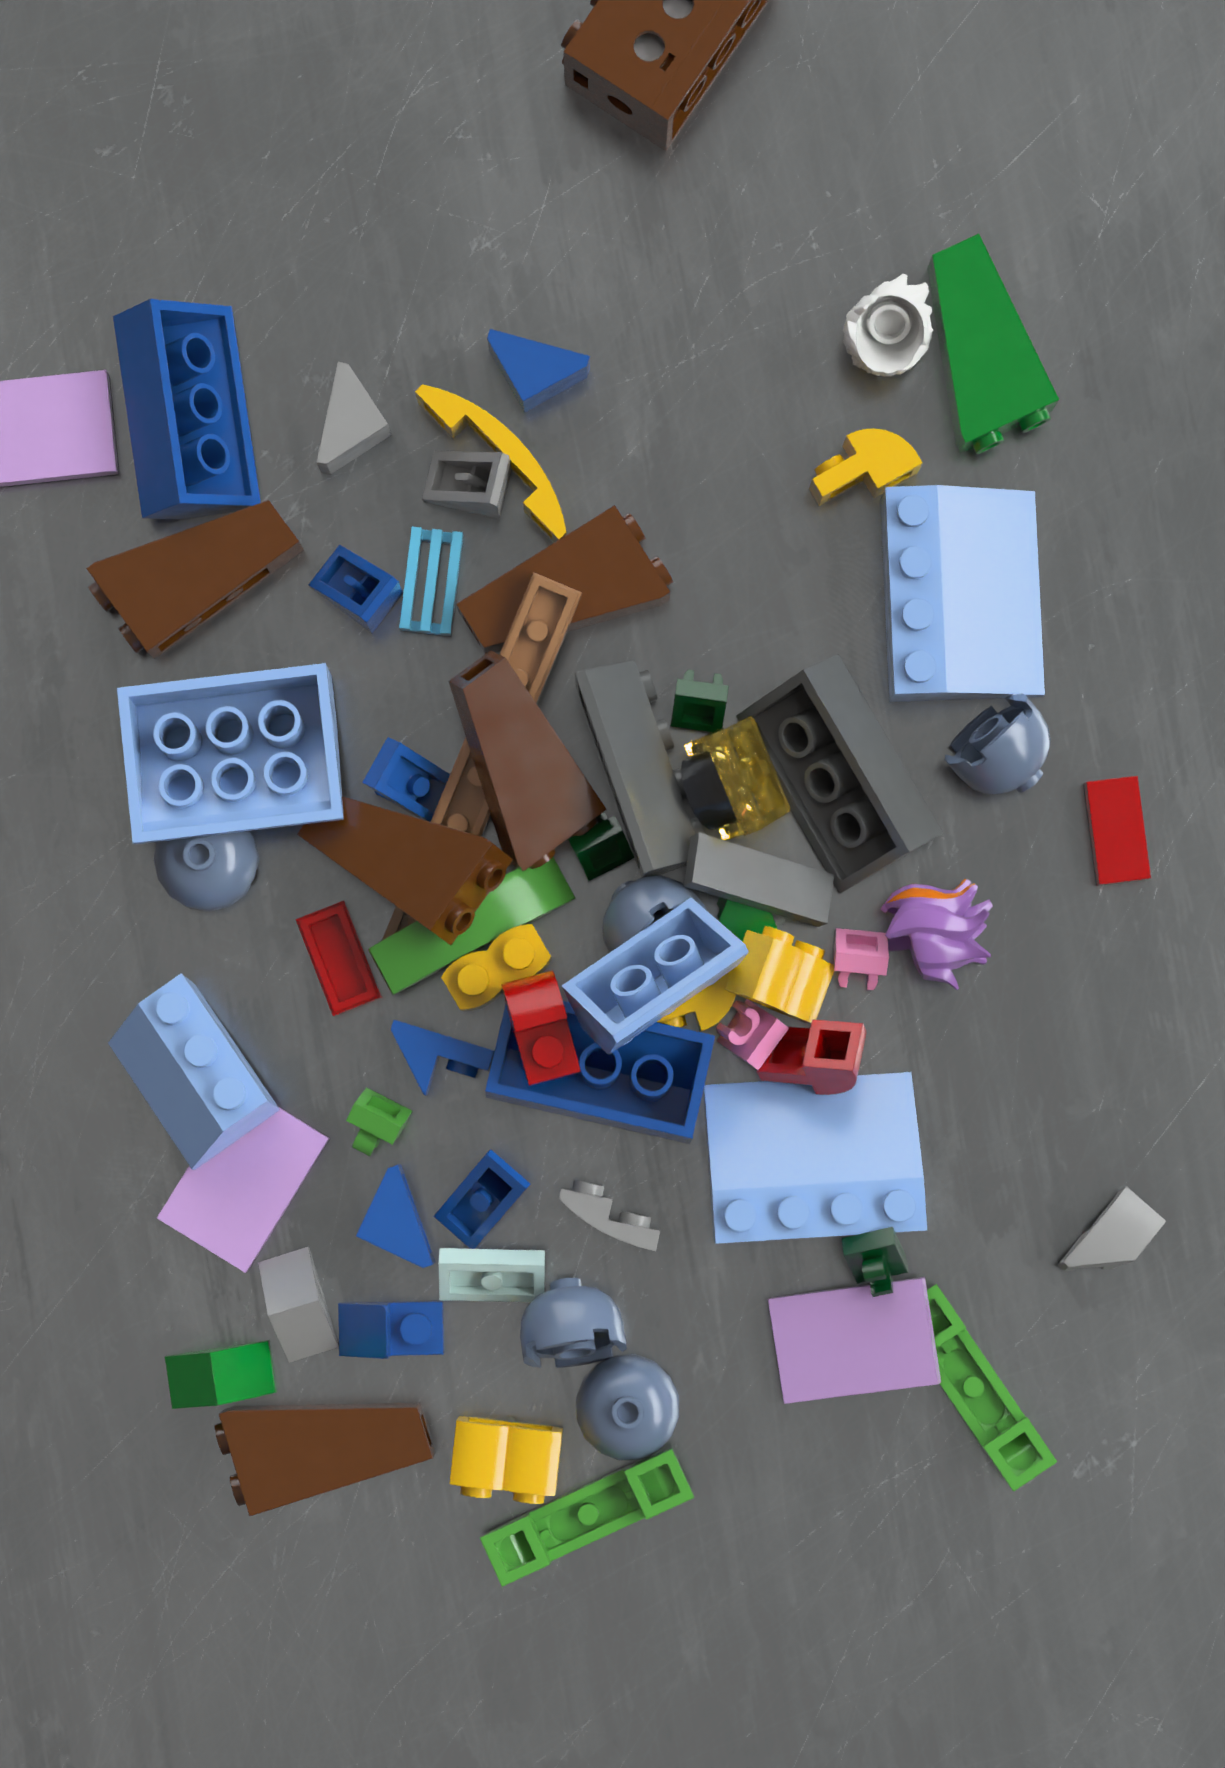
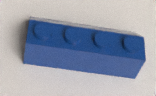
(186, 409)
(640, 1087)

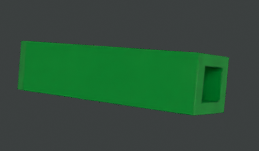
(985, 350)

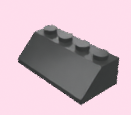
(637, 764)
(841, 773)

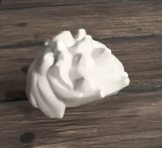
(889, 328)

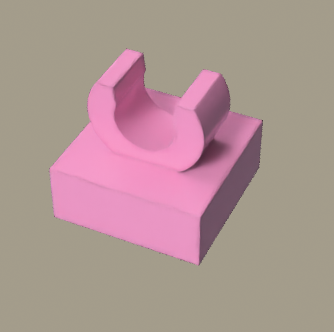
(860, 953)
(751, 1033)

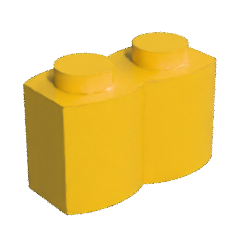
(782, 975)
(478, 976)
(506, 1458)

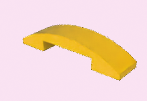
(457, 413)

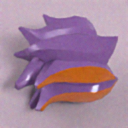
(937, 928)

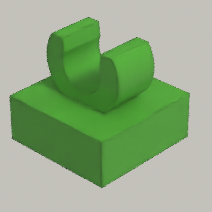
(377, 1120)

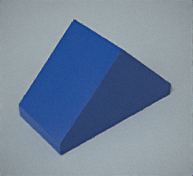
(535, 368)
(357, 588)
(395, 1221)

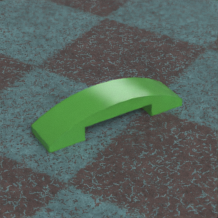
(518, 900)
(984, 1400)
(586, 1515)

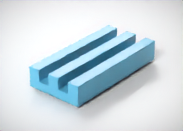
(436, 538)

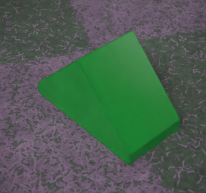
(220, 1375)

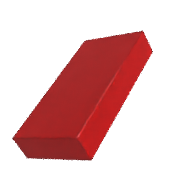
(1117, 830)
(339, 958)

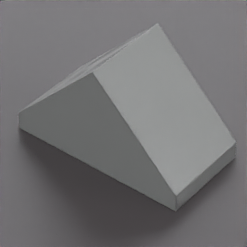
(351, 422)
(469, 481)
(297, 1305)

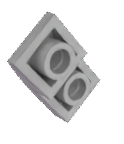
(591, 1206)

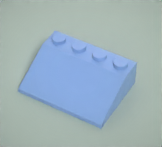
(961, 593)
(231, 753)
(813, 1162)

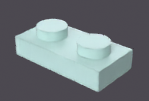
(491, 1275)

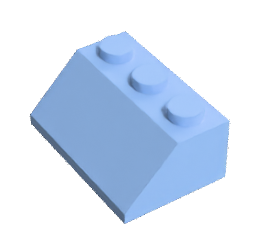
(652, 974)
(191, 1071)

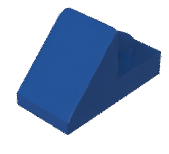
(407, 779)
(425, 1047)
(481, 1199)
(391, 1329)

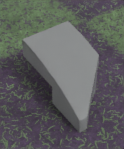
(1116, 1235)

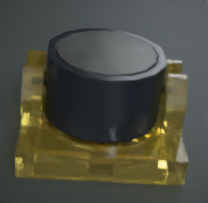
(730, 780)

